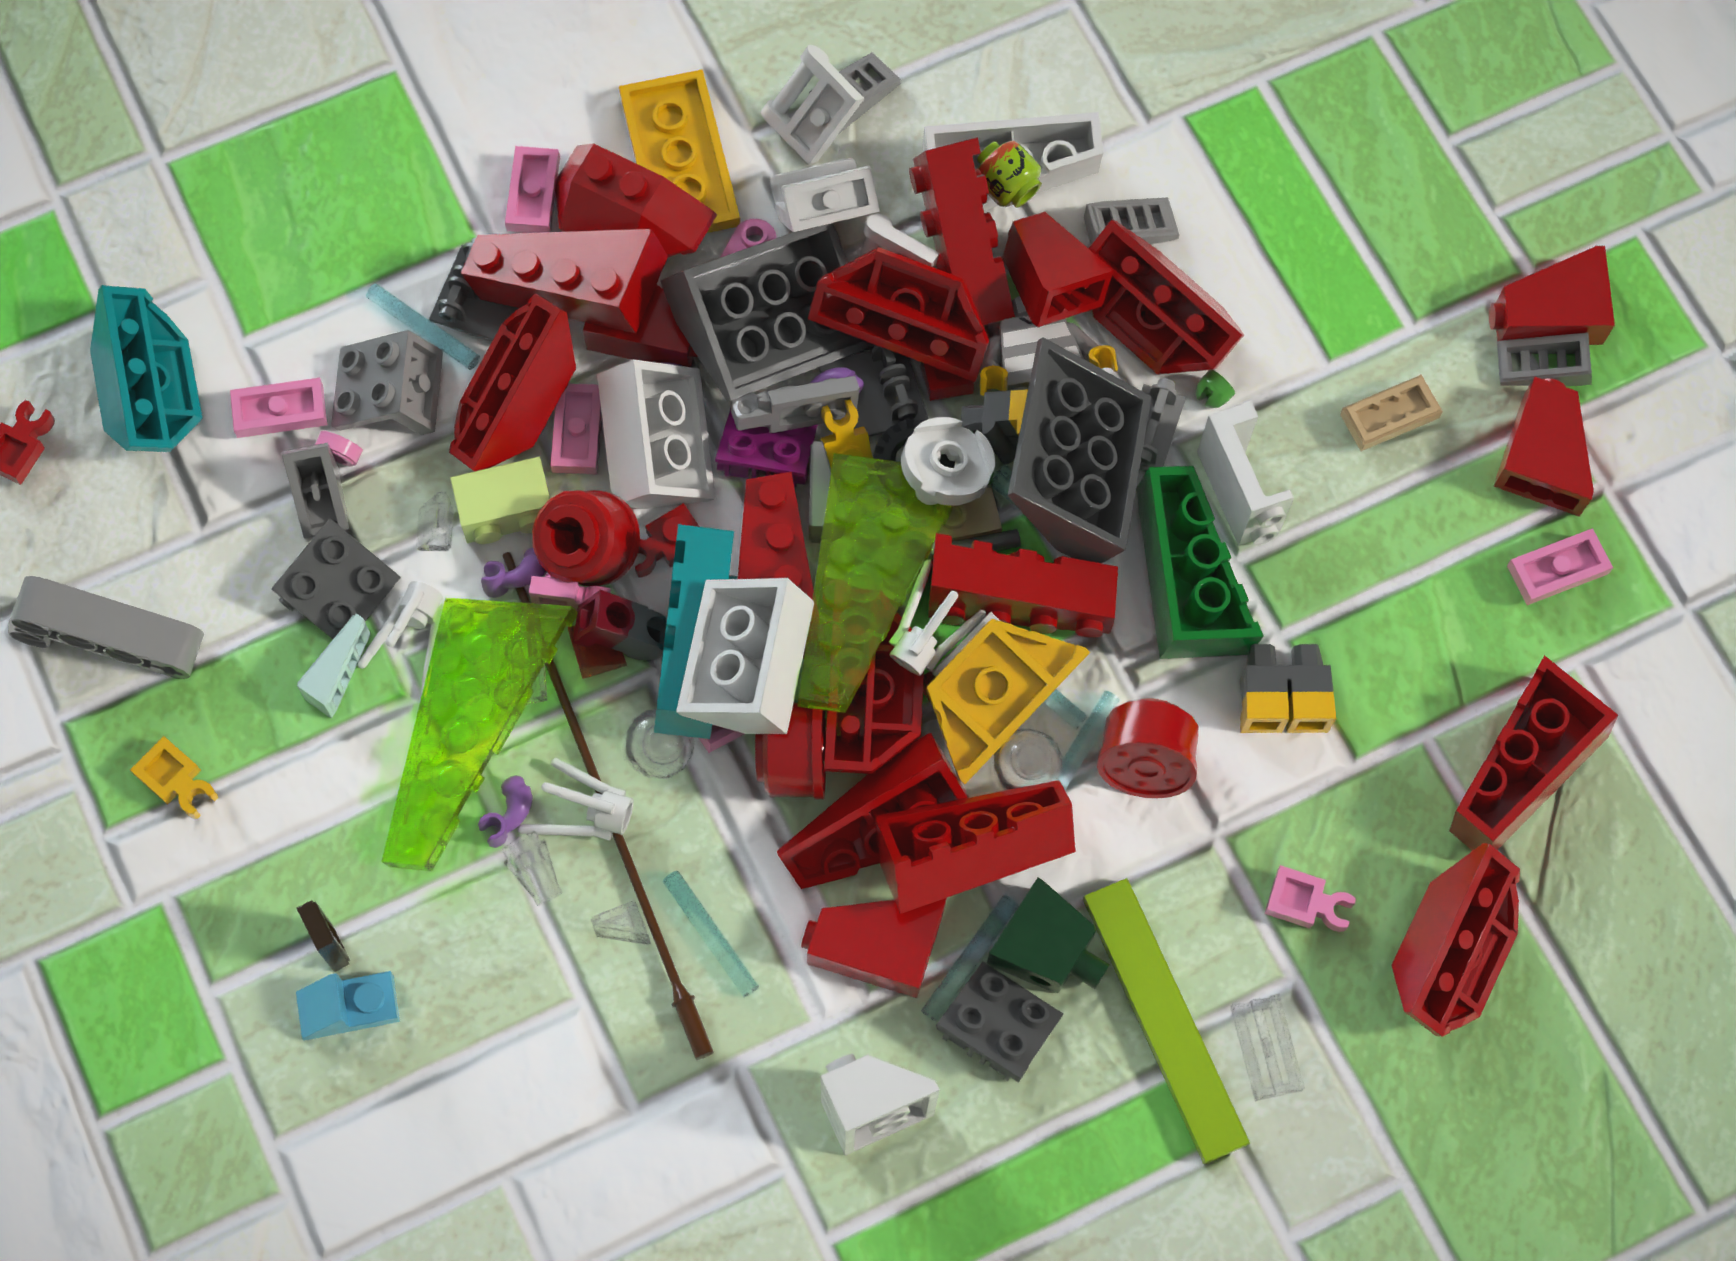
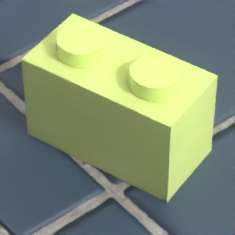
(500, 500)

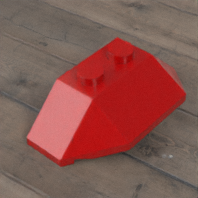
(613, 193)
(1160, 308)
(904, 310)
(515, 386)
(880, 718)
(1459, 941)

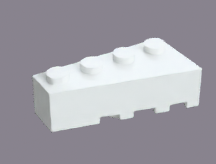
(1062, 144)

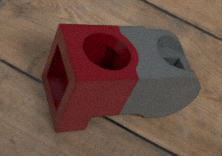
(620, 626)

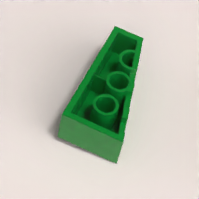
(1190, 577)

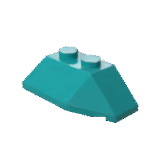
(142, 372)

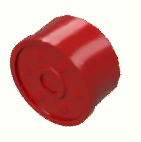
(586, 537)
(1149, 749)
(794, 761)

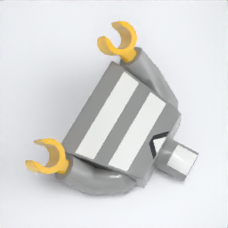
(1012, 351)

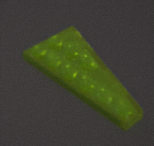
(866, 566)
(468, 707)

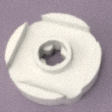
(939, 483)

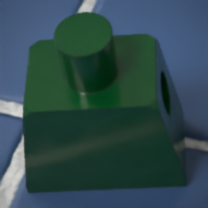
(1047, 942)

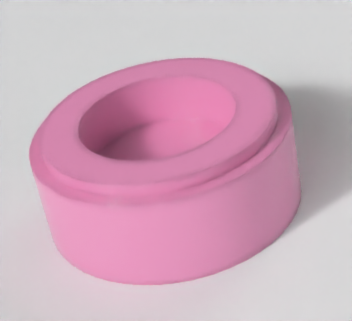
(343, 450)

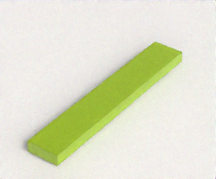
(1166, 1021)

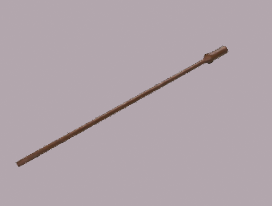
(683, 1000)

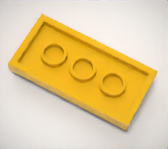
(679, 139)

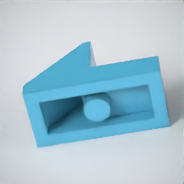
(347, 1005)

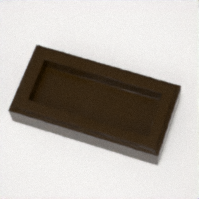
(323, 935)

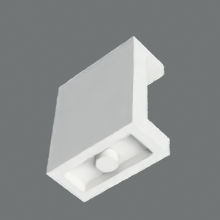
(824, 194)
(1224, 458)

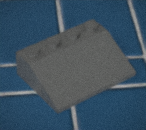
(753, 311)
(1079, 454)

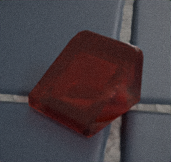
(596, 658)

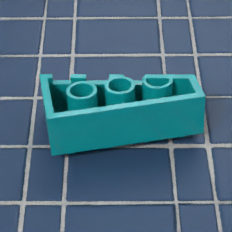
(698, 557)

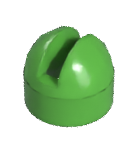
(1216, 388)

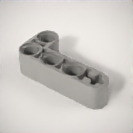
(104, 627)

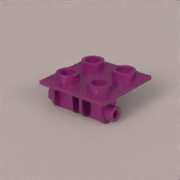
(765, 451)

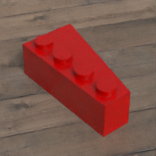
(959, 227)
(773, 533)
(1023, 588)
(1535, 753)
(972, 841)

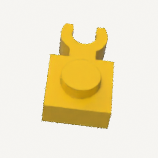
(844, 438)
(171, 774)

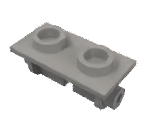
(1162, 422)

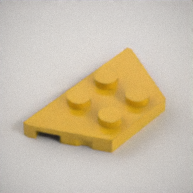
(995, 689)

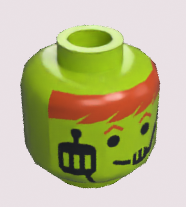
(1010, 173)

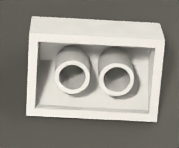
(656, 434)
(746, 655)
(873, 1099)

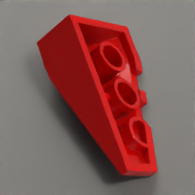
(845, 833)

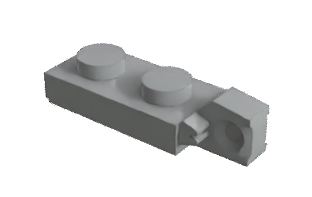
(794, 405)

